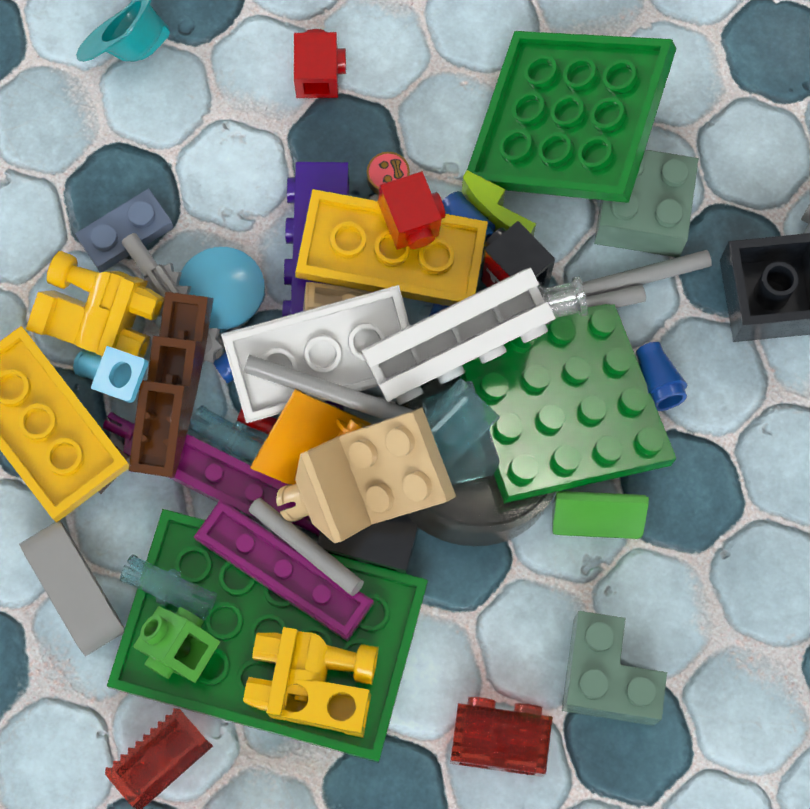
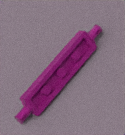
(216, 474)

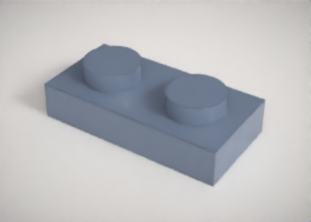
(104, 237)

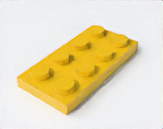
(352, 248)
(49, 431)

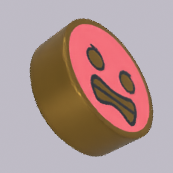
(386, 168)

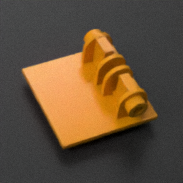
(300, 427)

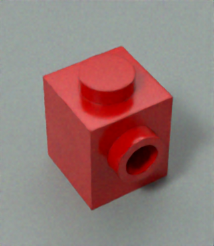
(317, 64)
(411, 211)

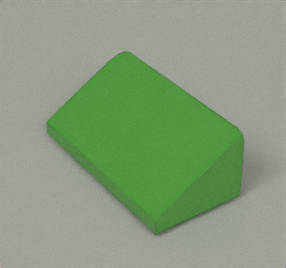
(599, 514)

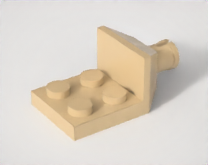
(368, 477)

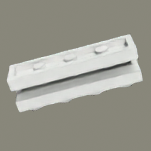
(458, 335)

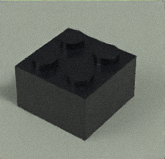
(767, 286)

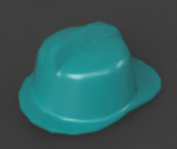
(127, 35)

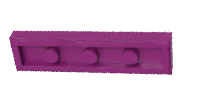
(282, 570)

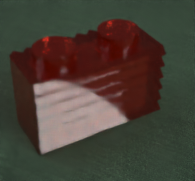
(501, 738)
(158, 759)

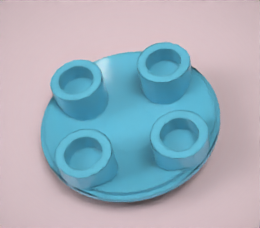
(228, 278)

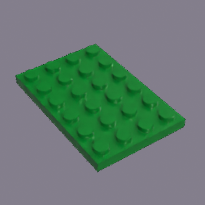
(250, 608)

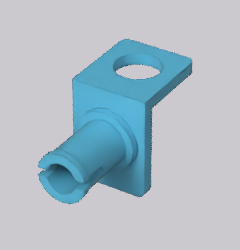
(113, 373)

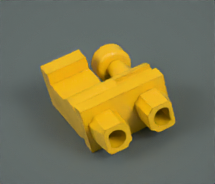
(104, 317)
(299, 683)

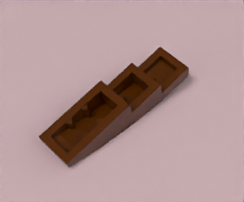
(171, 385)

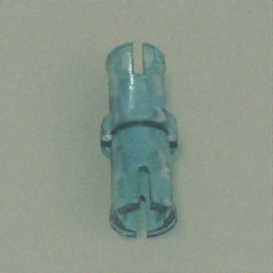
(230, 436)
(168, 587)

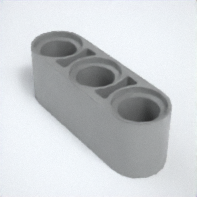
(72, 588)

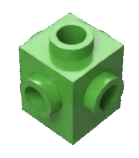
(176, 644)

